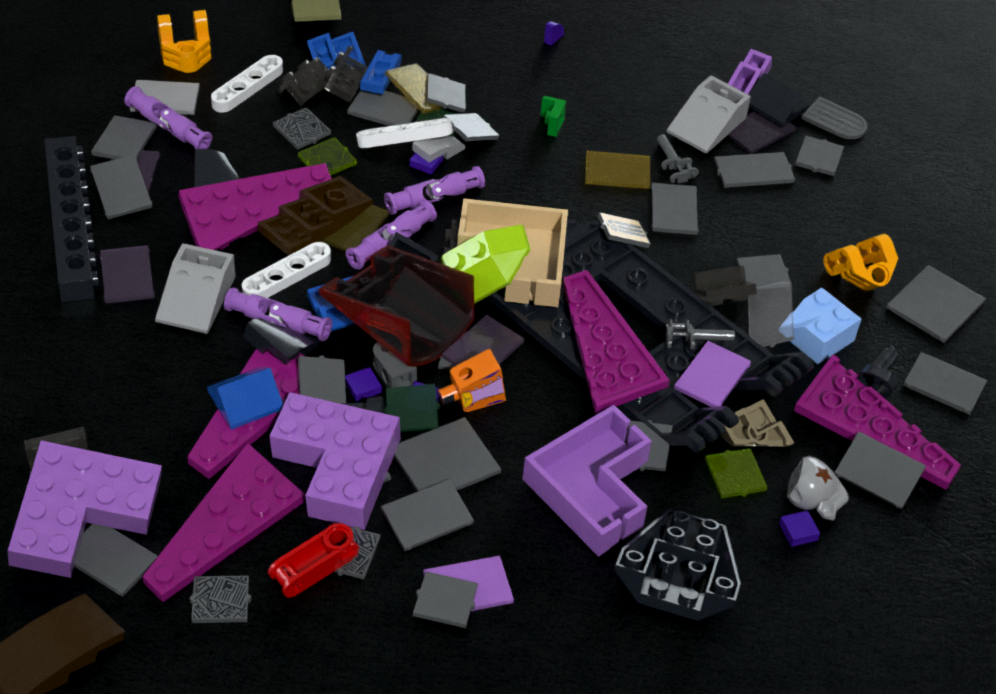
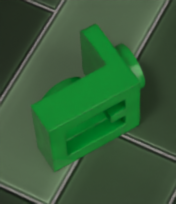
(554, 113)

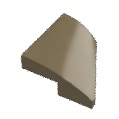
(757, 428)

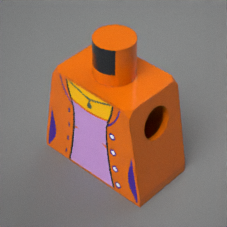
(475, 383)

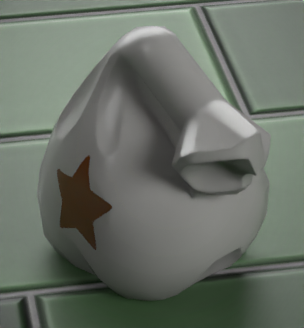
(817, 487)

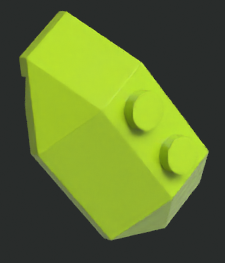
(491, 258)

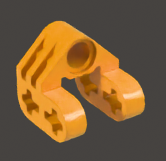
(185, 55)
(852, 259)

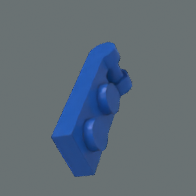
(374, 78)

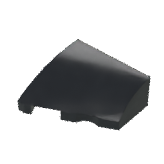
(212, 168)
(279, 340)

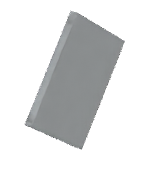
(176, 95)

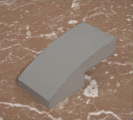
(435, 147)

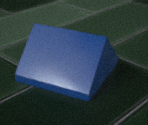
(247, 397)

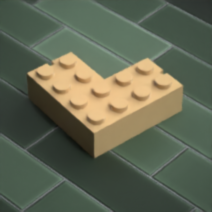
(546, 232)

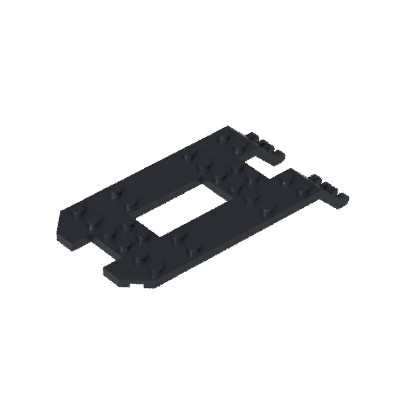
(659, 299)

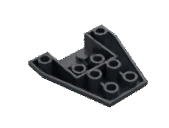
(681, 566)

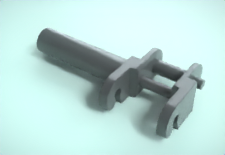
(676, 163)
(696, 334)

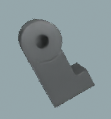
(391, 369)

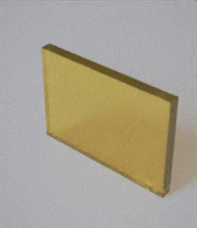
(413, 84)
(617, 169)
(358, 229)

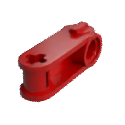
(314, 559)

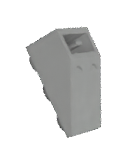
(710, 114)
(196, 288)

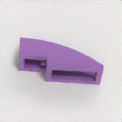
(750, 71)

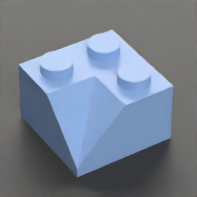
(823, 326)

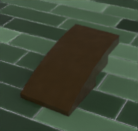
(315, 215)
(54, 646)

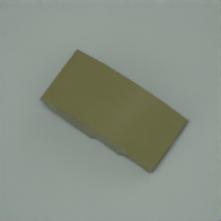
(315, 10)

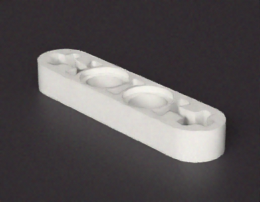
(227, 98)
(404, 133)
(312, 257)

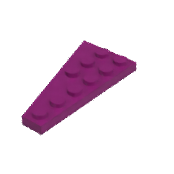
(234, 207)
(611, 353)
(849, 407)
(219, 443)
(233, 512)

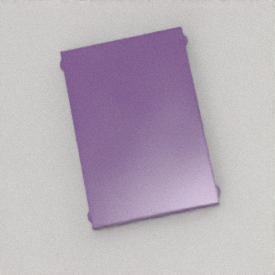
(712, 375)
(488, 573)

